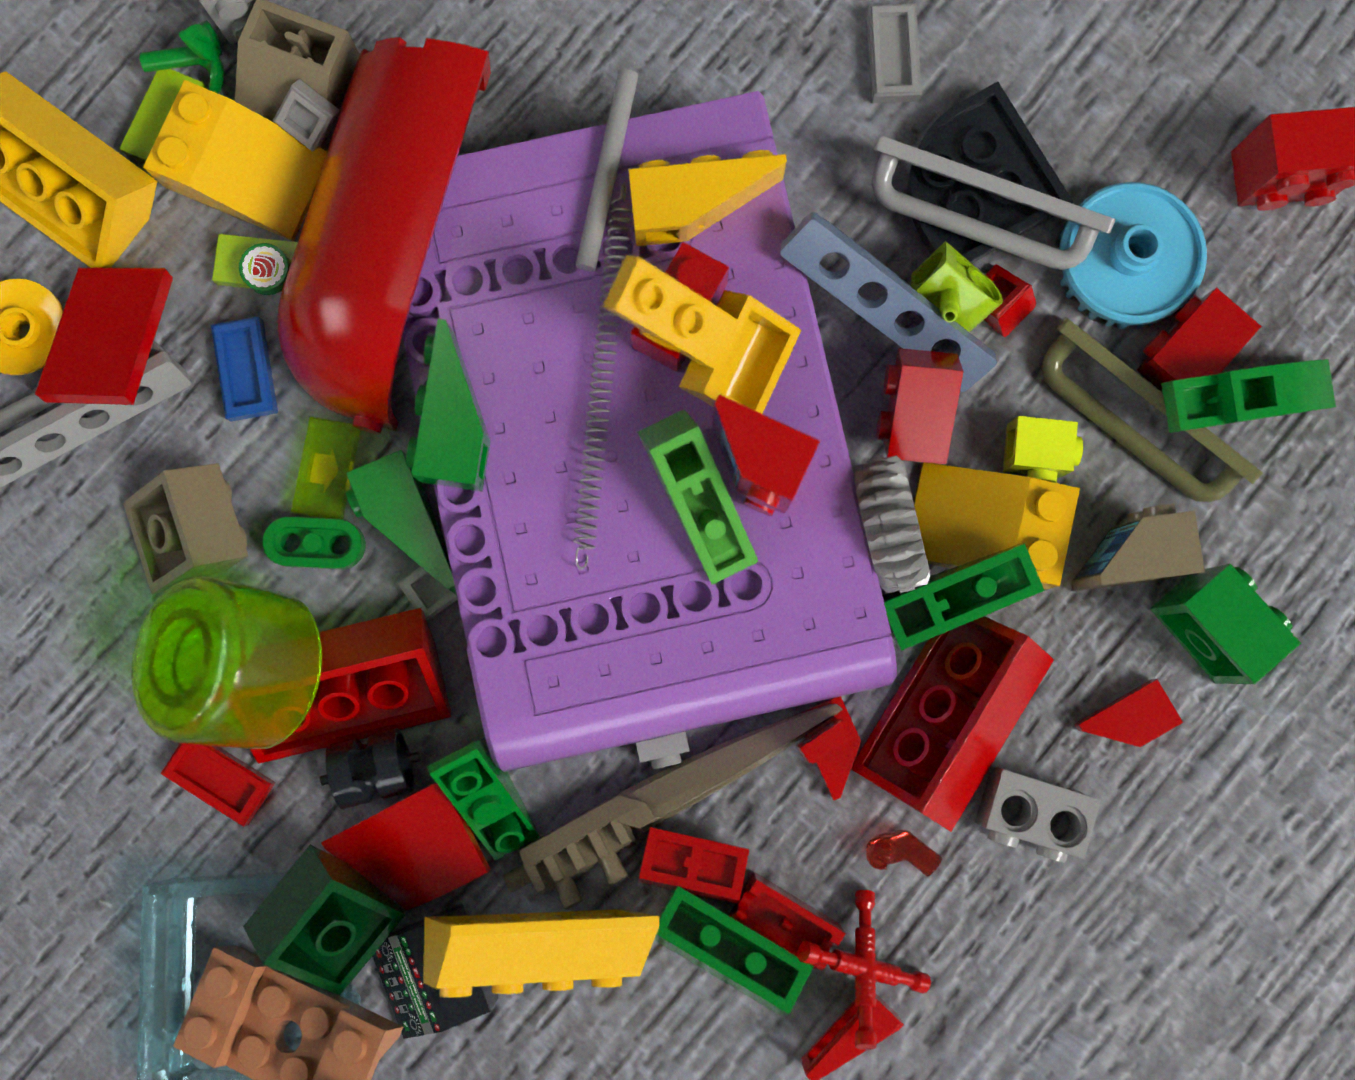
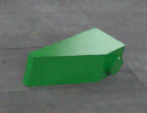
(401, 511)
(961, 595)

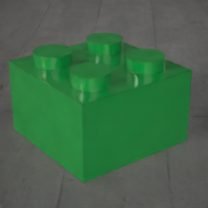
(1226, 625)

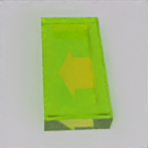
(322, 475)

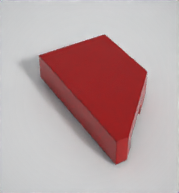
(1134, 717)
(838, 764)

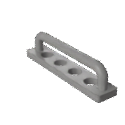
(1090, 222)
(162, 379)

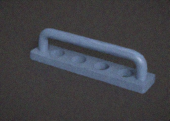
(818, 237)

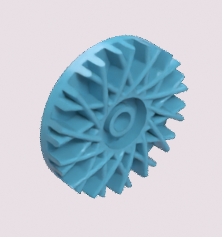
(1143, 286)

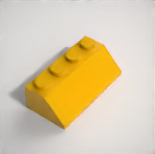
(68, 179)
(535, 949)

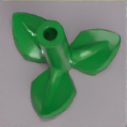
(201, 49)

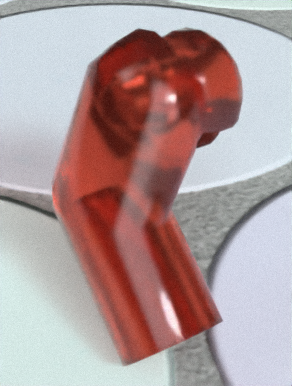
(901, 846)

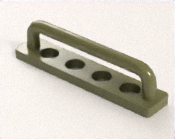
(1074, 336)

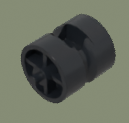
(361, 770)

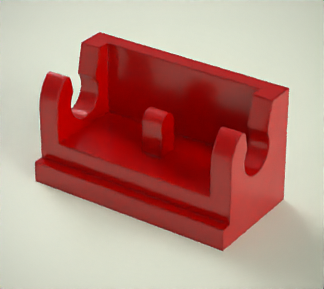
(694, 864)
(784, 918)

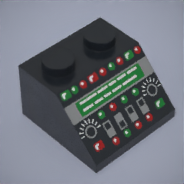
(414, 1002)

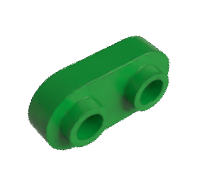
(316, 543)

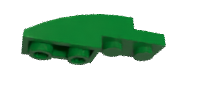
(1248, 395)

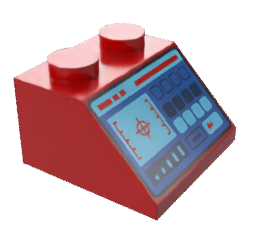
(762, 455)

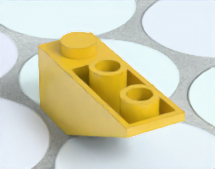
(688, 198)

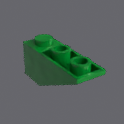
(452, 431)

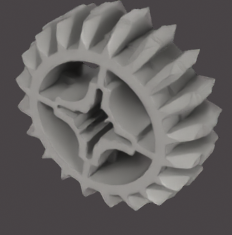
(891, 524)

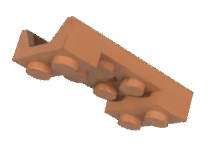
(243, 1015)

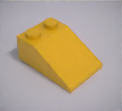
(235, 161)
(983, 512)

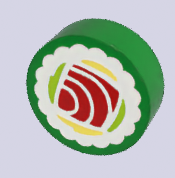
(264, 268)

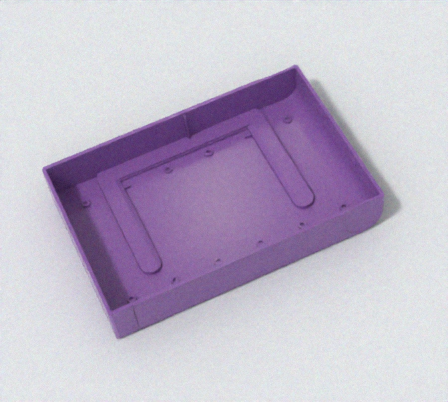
(640, 633)

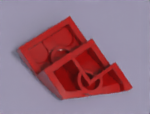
(413, 848)

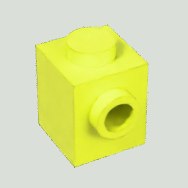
(1042, 447)

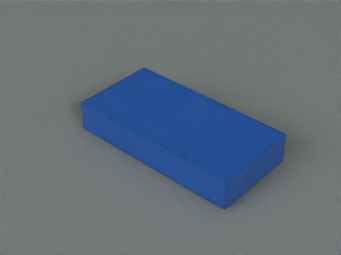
(244, 369)

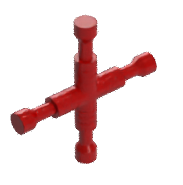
(864, 968)

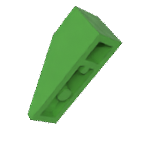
(698, 495)

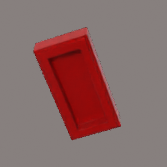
(219, 780)

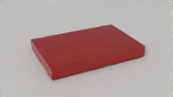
(104, 336)

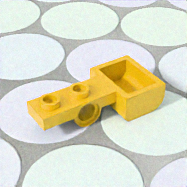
(731, 346)

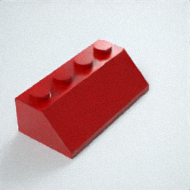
(370, 682)
(952, 717)

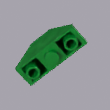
(485, 798)

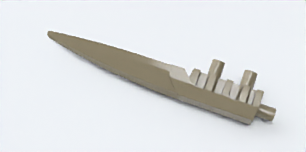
(610, 825)

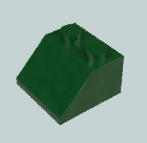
(322, 922)

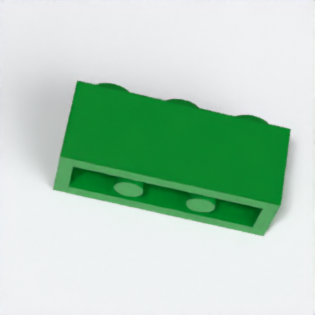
(731, 951)

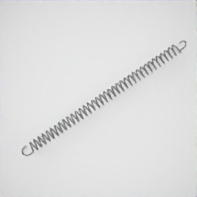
(598, 380)

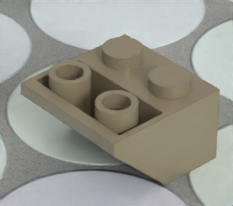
(290, 46)

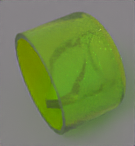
(226, 664)

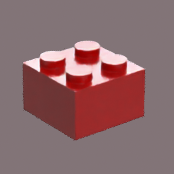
(1296, 159)

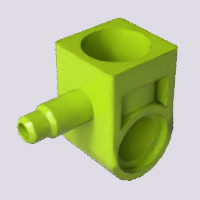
(956, 287)

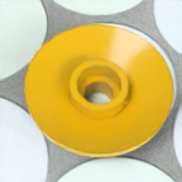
(23, 304)

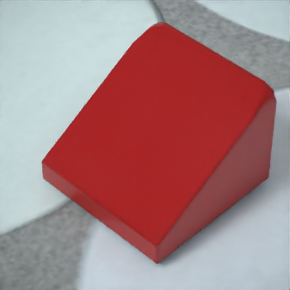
(1016, 304)

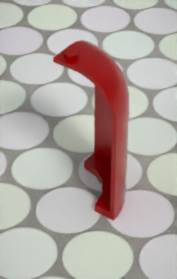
(375, 222)

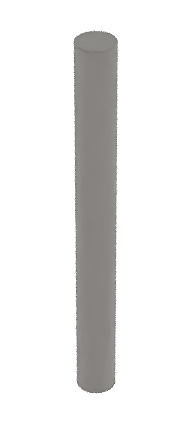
(607, 170)

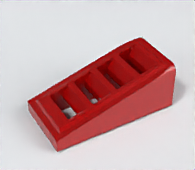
(838, 1042)

